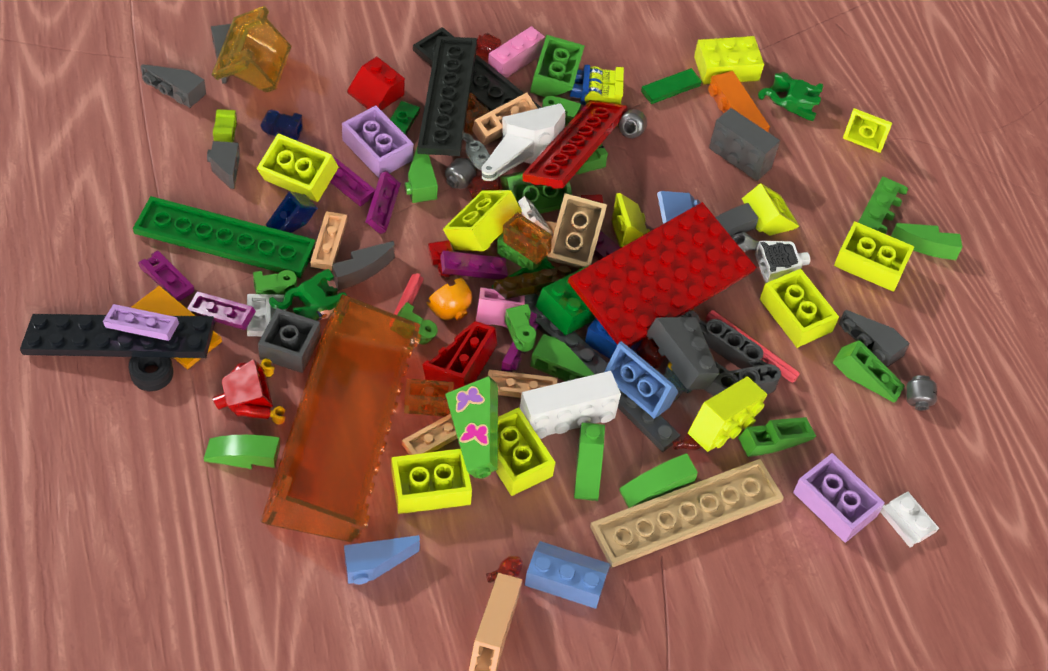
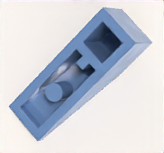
(372, 559)

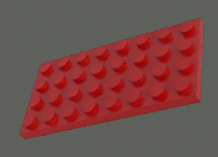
(661, 274)

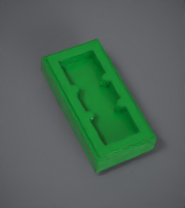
(405, 116)

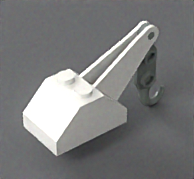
(523, 140)

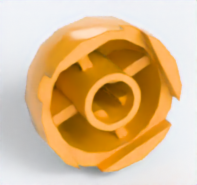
(451, 301)

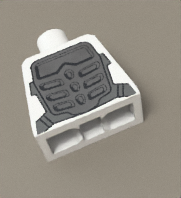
(779, 259)

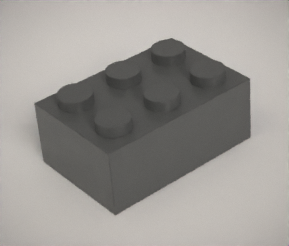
(744, 144)

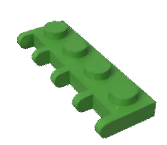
(880, 203)

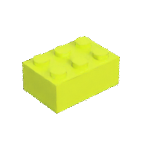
(728, 55)
(297, 167)
(481, 220)
(873, 256)
(799, 308)
(727, 414)
(521, 454)
(430, 481)

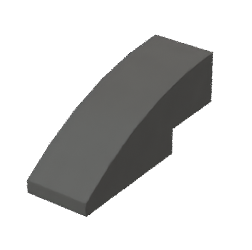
(738, 219)
(362, 265)

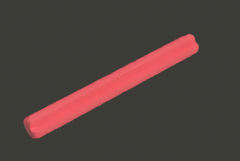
(787, 371)

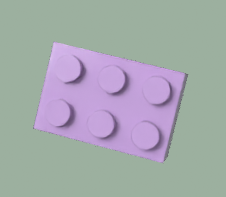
(377, 141)
(838, 497)

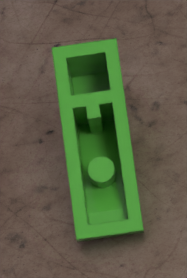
(421, 179)
(558, 360)
(867, 370)
(589, 461)

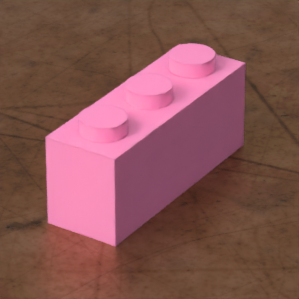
(517, 52)

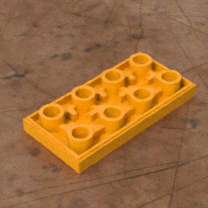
(163, 303)

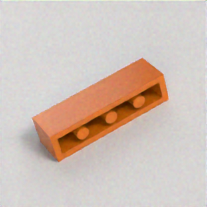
(730, 93)

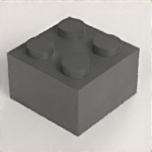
(289, 340)

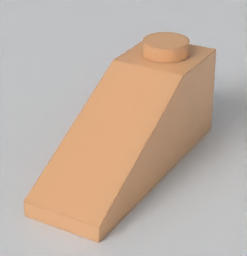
(489, 126)

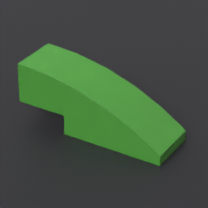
(929, 240)
(776, 436)
(243, 450)
(659, 481)

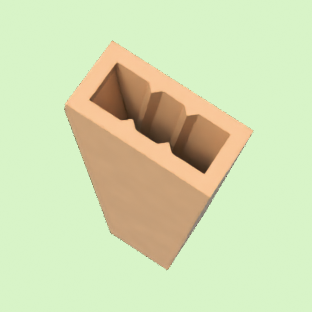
(495, 623)

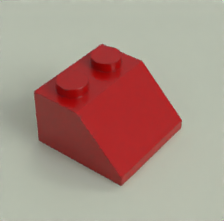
(377, 85)

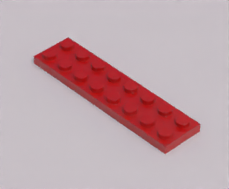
(574, 144)

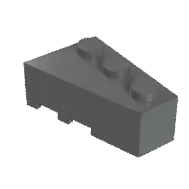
(686, 349)

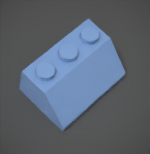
(674, 204)
(641, 381)
(567, 574)

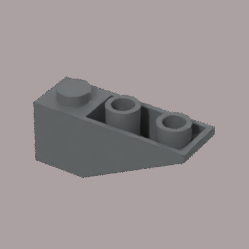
(177, 83)
(877, 337)

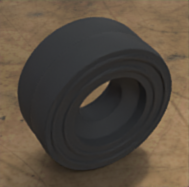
(151, 381)

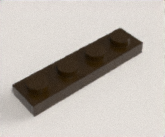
(530, 282)

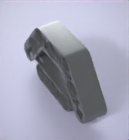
(738, 351)

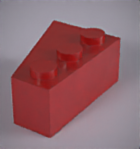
(464, 357)

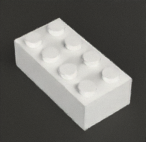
(570, 403)

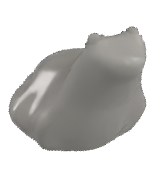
(745, 241)

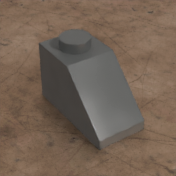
(225, 161)

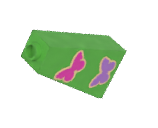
(476, 425)

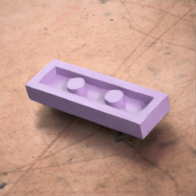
(141, 322)

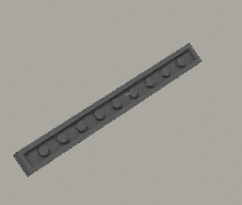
(656, 429)

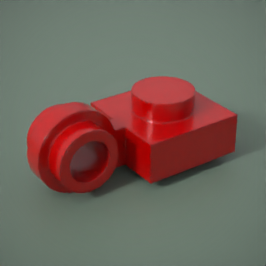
(435, 250)

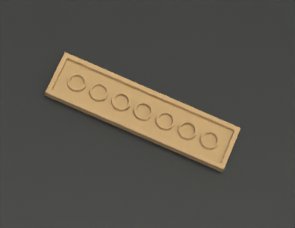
(685, 512)

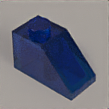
(292, 213)

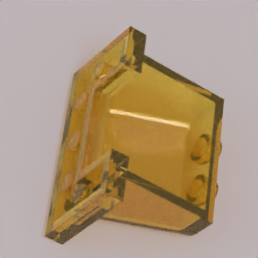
(253, 51)

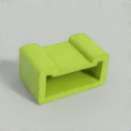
(225, 125)

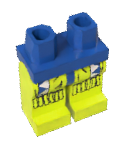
(598, 85)

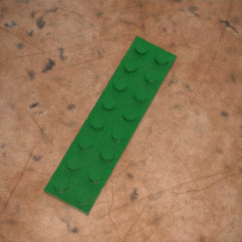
(224, 236)

